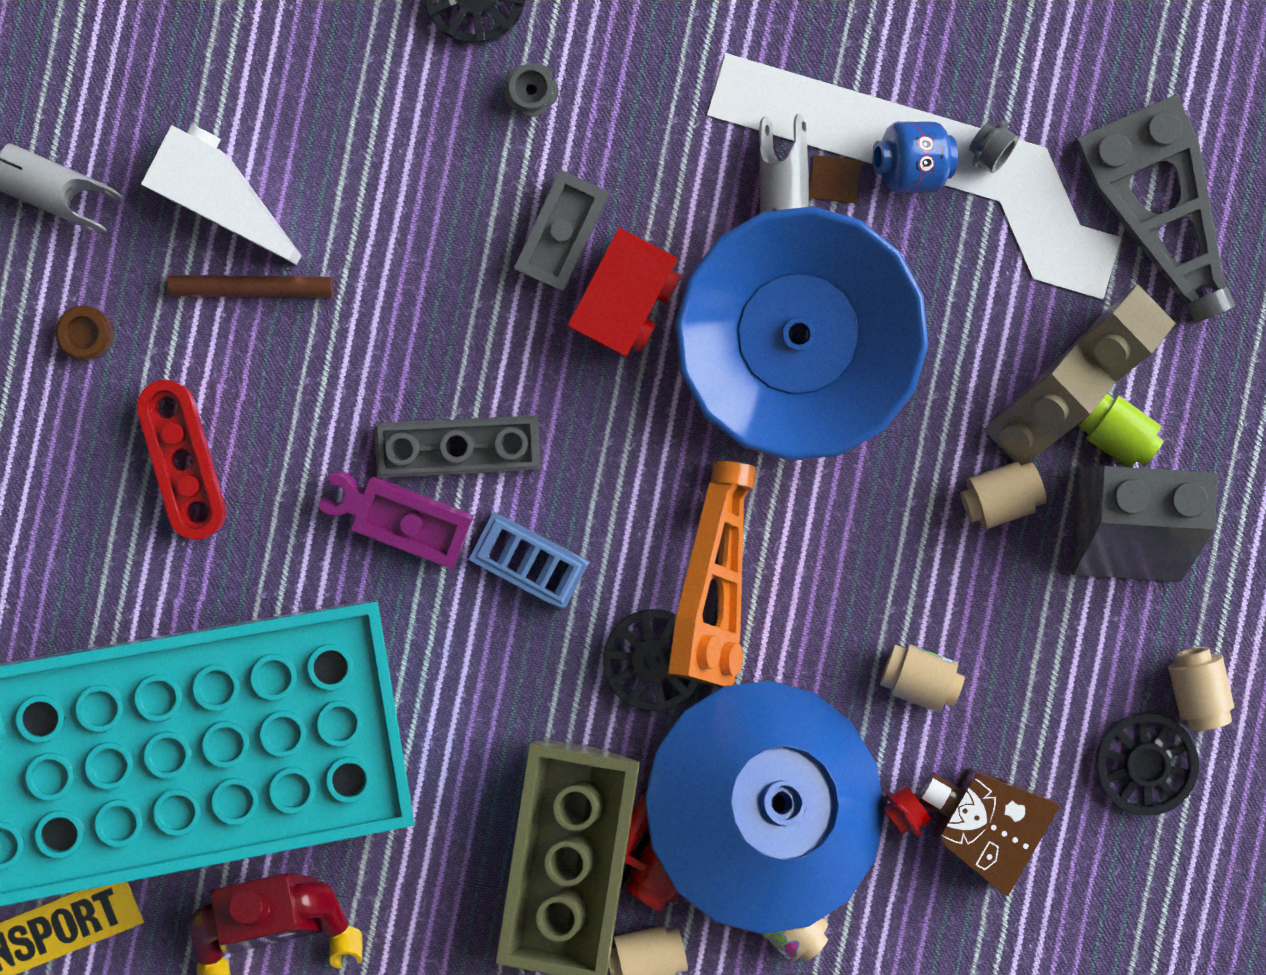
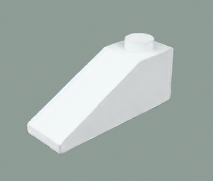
(209, 184)

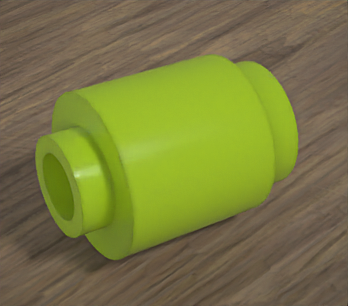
(1122, 431)

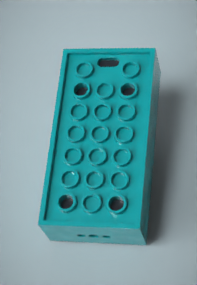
(196, 750)

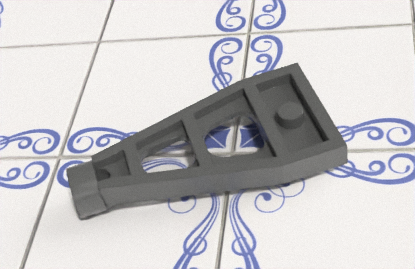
(1134, 144)

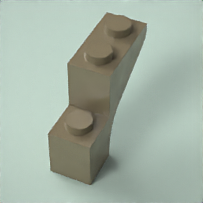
(1081, 376)

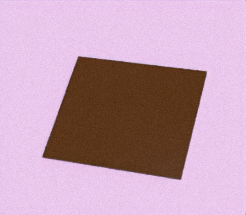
(835, 179)

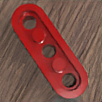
(164, 440)

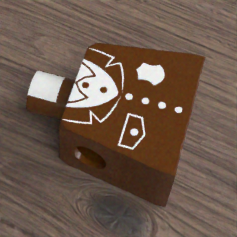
(989, 823)

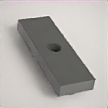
(492, 446)

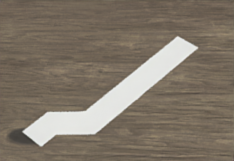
(851, 123)

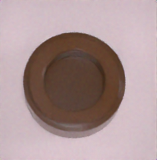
(84, 333)

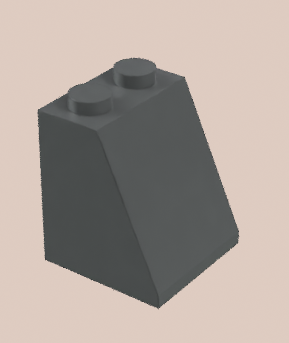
(1141, 521)

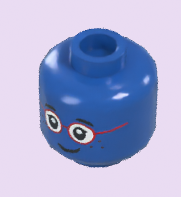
(915, 156)

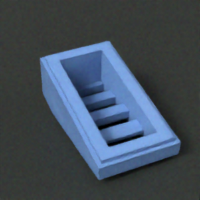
(570, 580)

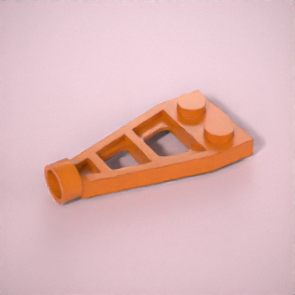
(699, 649)

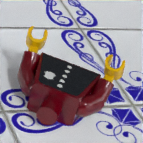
(270, 913)

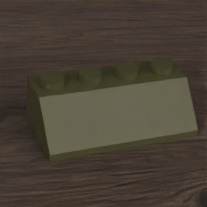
(567, 859)

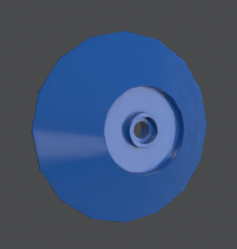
(860, 343)
(716, 815)

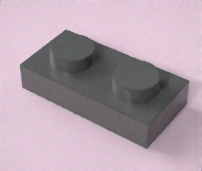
(561, 231)

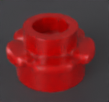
(905, 811)

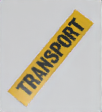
(66, 926)

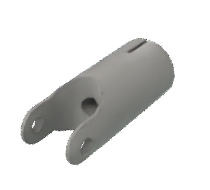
(784, 182)
(47, 184)

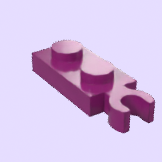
(401, 518)

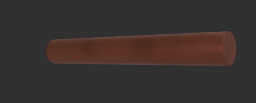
(251, 286)

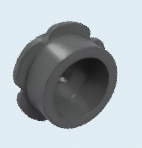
(520, 79)
(993, 146)

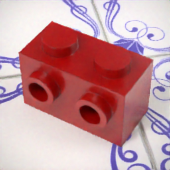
(624, 294)

